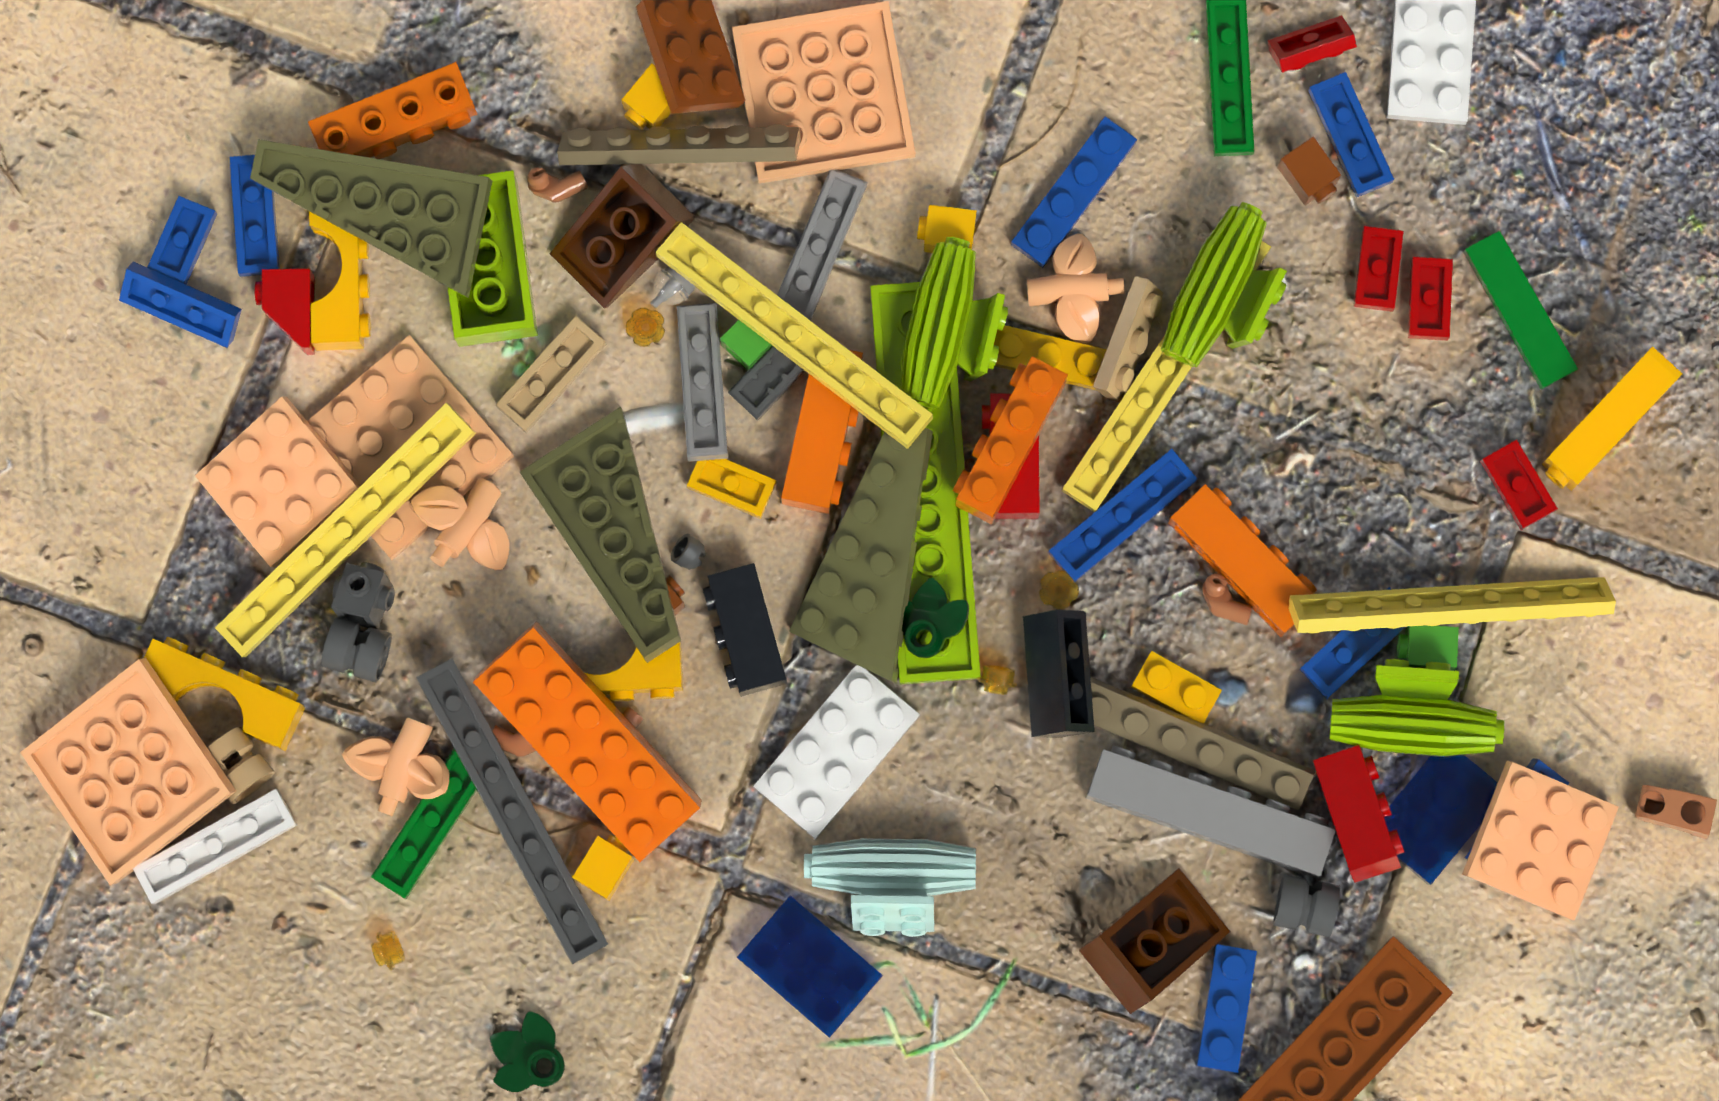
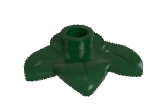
(935, 614)
(523, 1051)

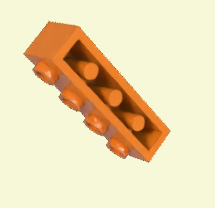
(397, 115)
(1011, 439)

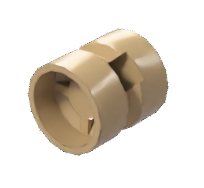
(247, 774)

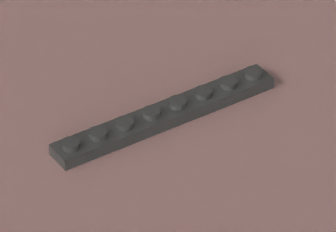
(512, 811)

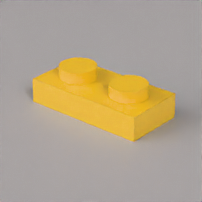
(732, 485)
(1176, 688)

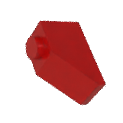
(287, 302)

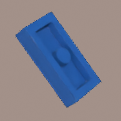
(182, 239)

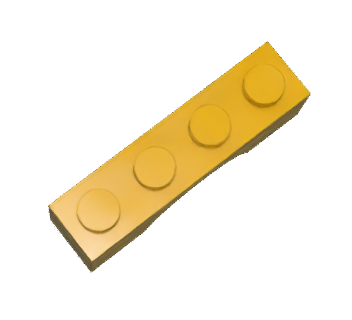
(339, 317)
(658, 677)
(266, 713)

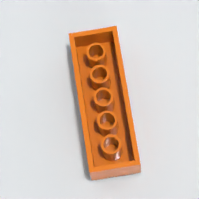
(588, 741)

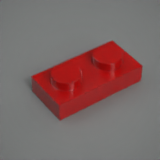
(1312, 44)
(1378, 268)
(1430, 298)
(1518, 485)

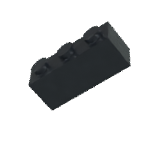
(745, 630)
(1058, 673)

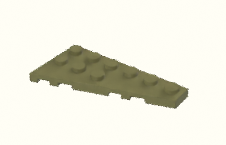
(403, 209)
(602, 513)
(868, 568)

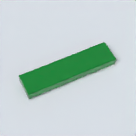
(1229, 77)
(1520, 310)
(425, 832)

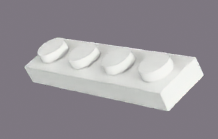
(214, 846)

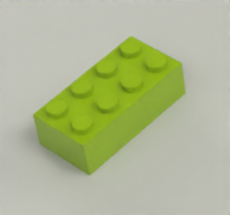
(501, 288)

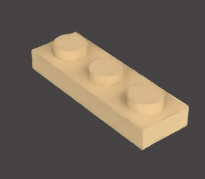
(1128, 339)
(551, 374)

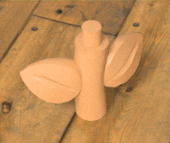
(1074, 289)
(464, 523)
(400, 765)

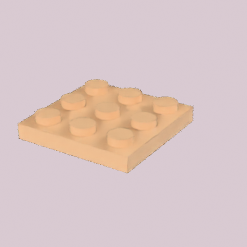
(278, 481)
(1540, 840)

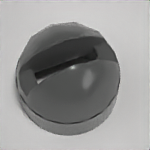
(687, 552)

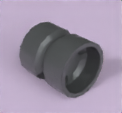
(356, 649)
(1306, 905)

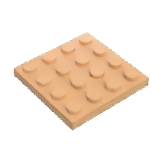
(832, 79)
(383, 411)
(128, 771)

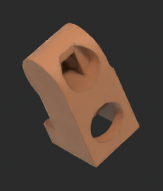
(1676, 810)

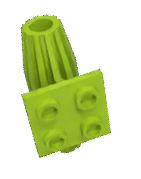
(1224, 290)
(949, 326)
(1415, 715)

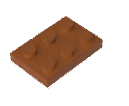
(690, 55)

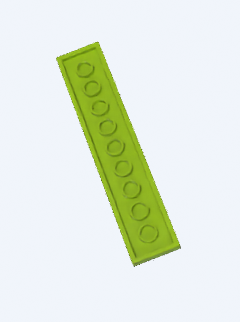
(943, 528)

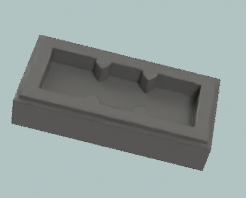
(765, 382)

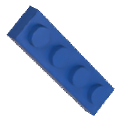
(1074, 192)
(1122, 515)

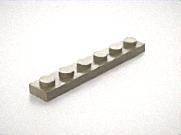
(688, 145)
(1199, 745)

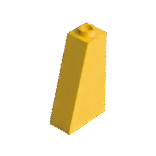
(1611, 419)

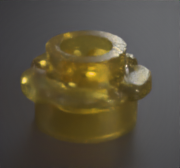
(638, 319)
(1061, 600)
(997, 679)
(388, 950)

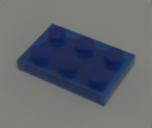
(1439, 812)
(809, 966)

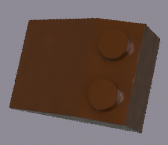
(620, 233)
(1154, 941)

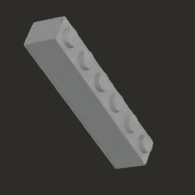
(1211, 813)

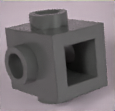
(363, 594)

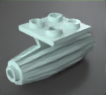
(892, 879)

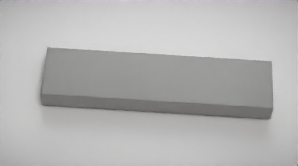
(821, 241)
(702, 382)

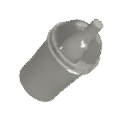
(671, 288)

